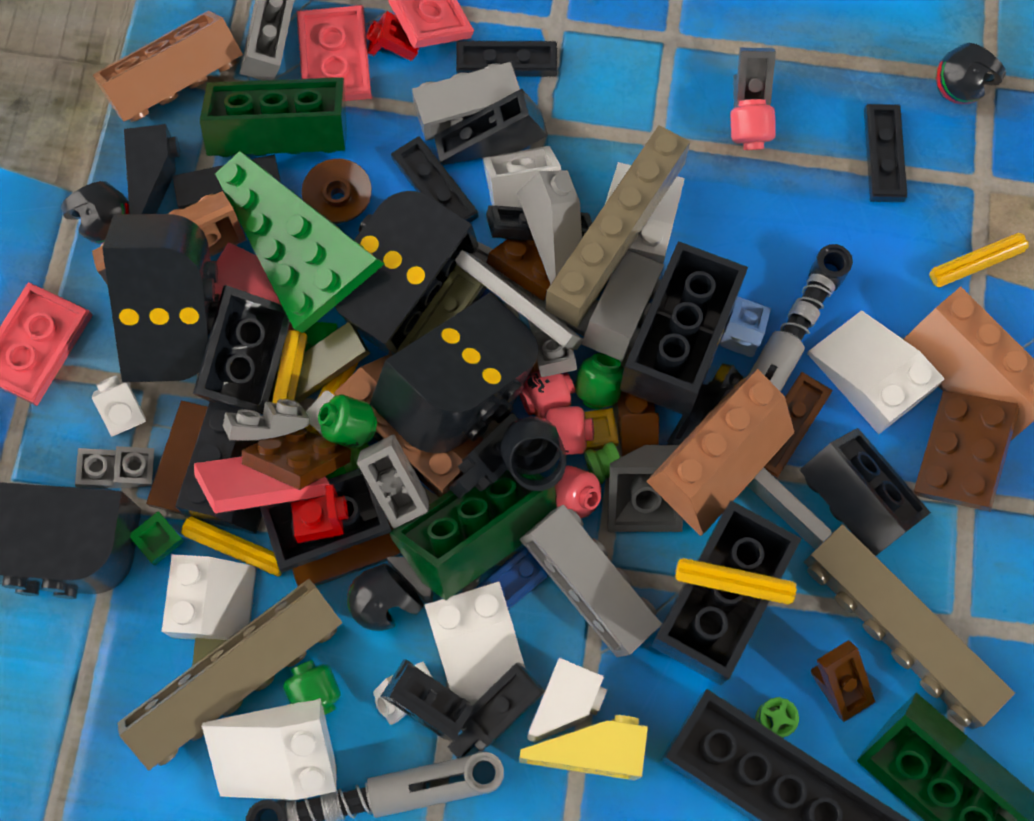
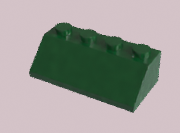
(274, 117)
(471, 533)
(943, 770)

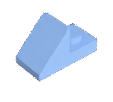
(745, 327)

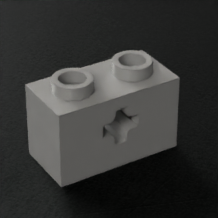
(393, 481)

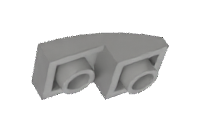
(551, 355)
(277, 420)
(114, 468)

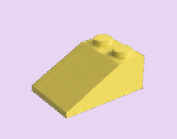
(602, 749)

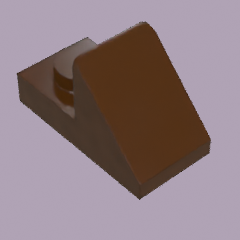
(636, 423)
(844, 680)

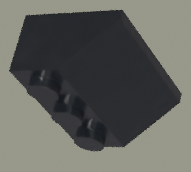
(242, 351)
(210, 446)
(864, 491)
(364, 522)

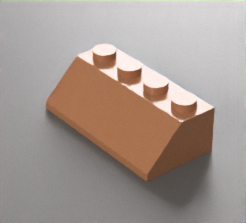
(168, 66)
(214, 217)
(976, 355)
(724, 452)
(435, 470)

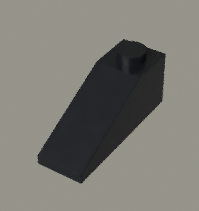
(493, 131)
(149, 166)

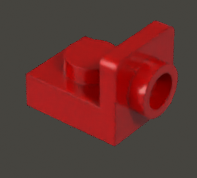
(391, 36)
(319, 516)

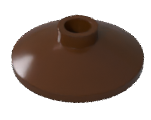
(337, 177)

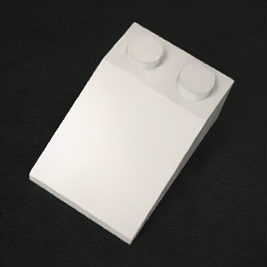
(655, 235)
(875, 370)
(474, 639)
(273, 753)

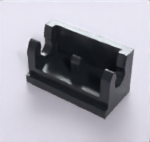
(427, 701)

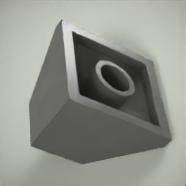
(632, 501)

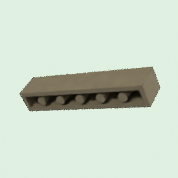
(616, 226)
(908, 628)
(228, 675)

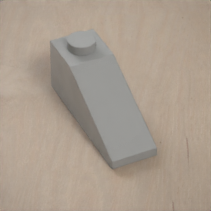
(553, 217)

